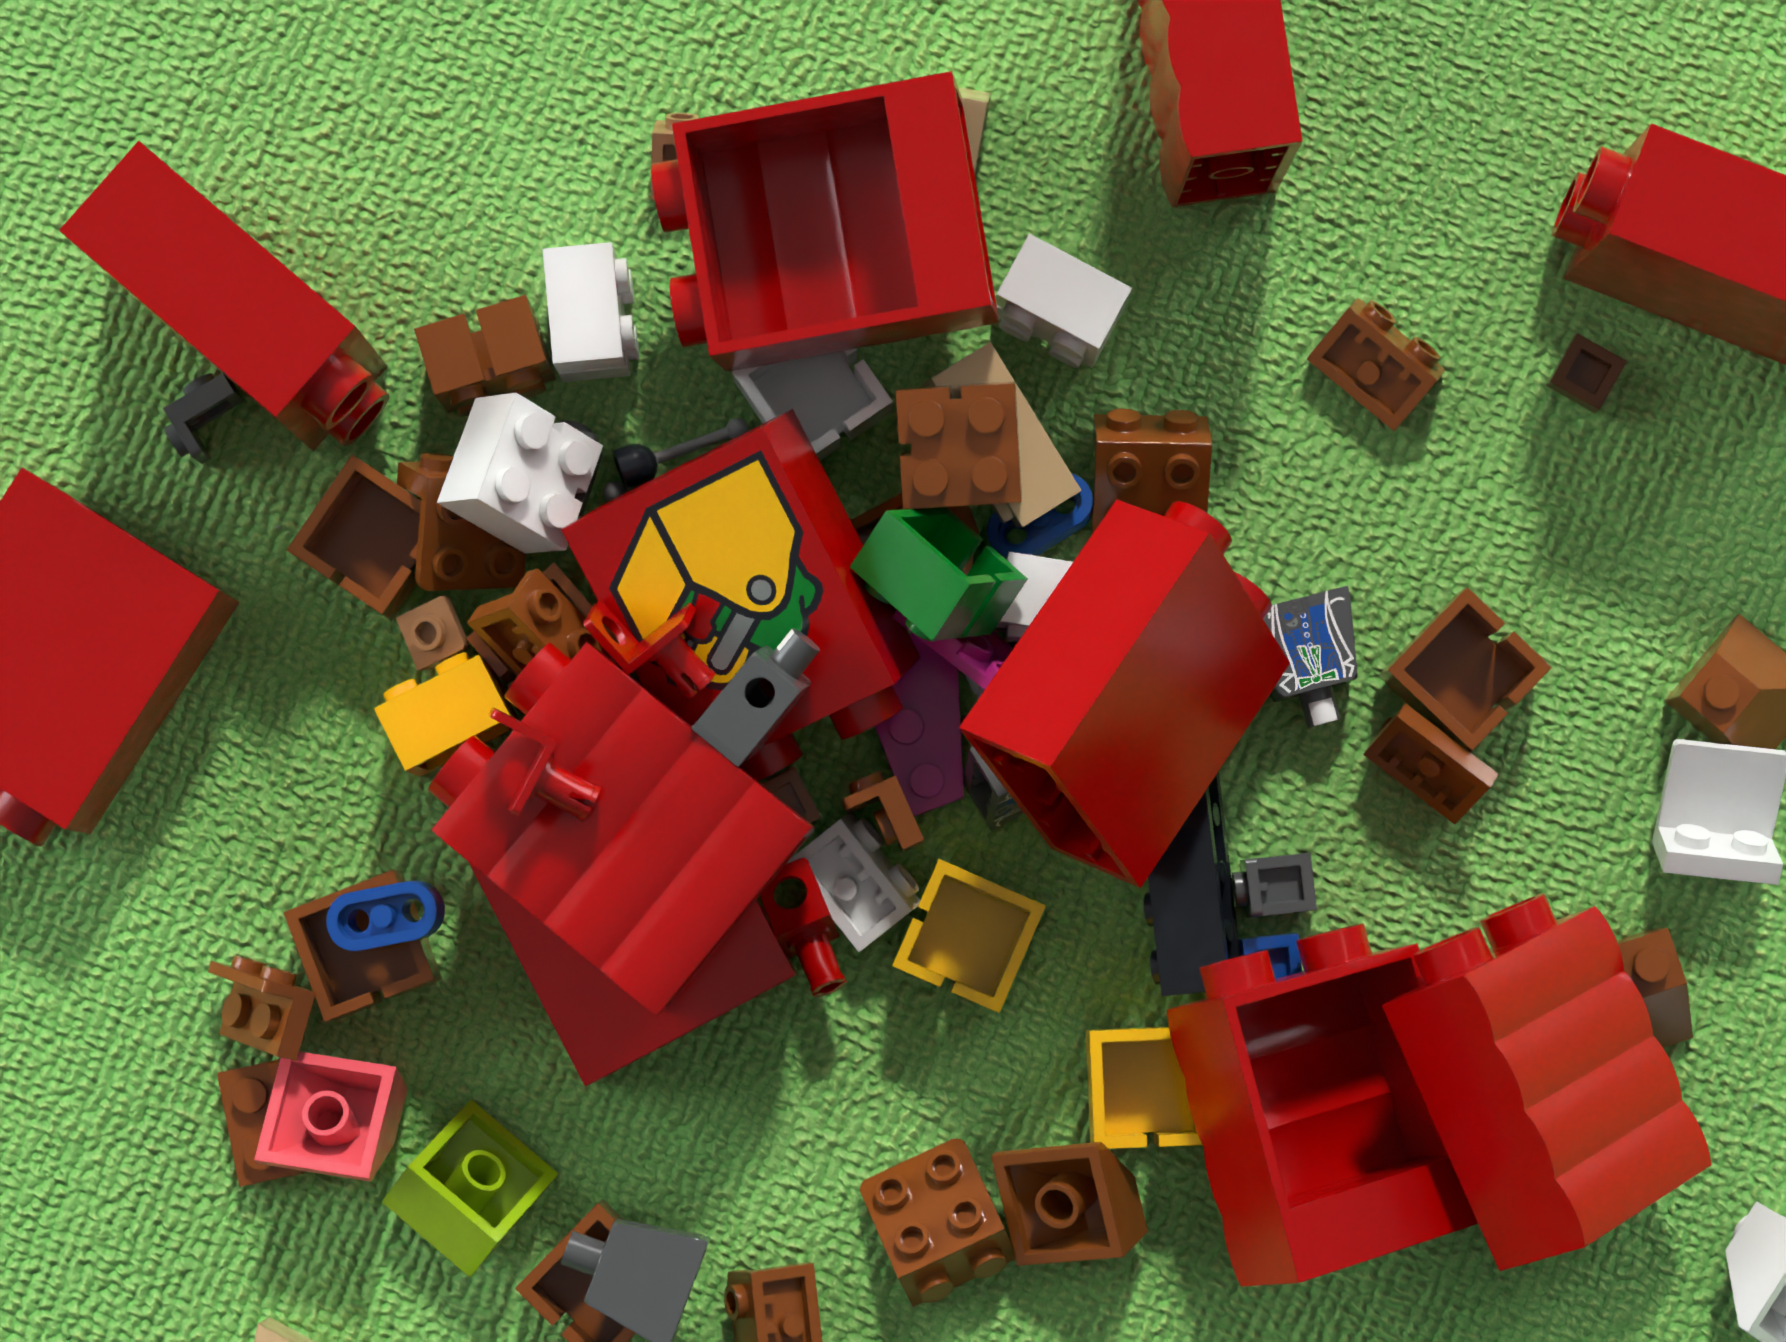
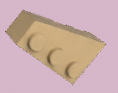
(1043, 472)

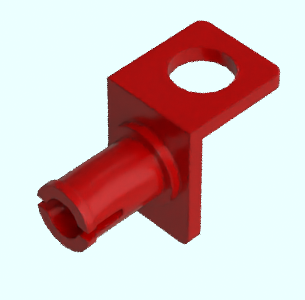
(662, 646)
(545, 778)
(806, 929)

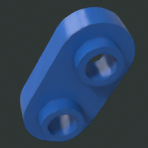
(1046, 529)
(388, 915)

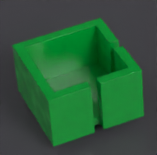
(917, 567)

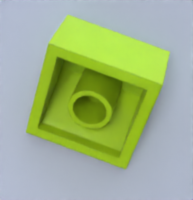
(469, 1187)

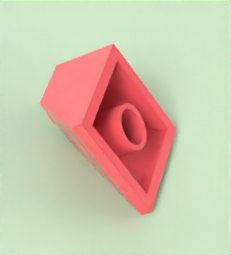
(332, 1116)

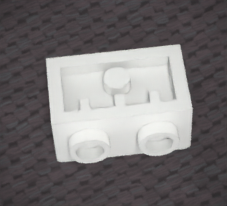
(859, 881)

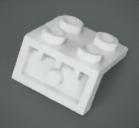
(1720, 812)

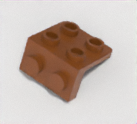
(1150, 460)
(450, 548)
(937, 1222)

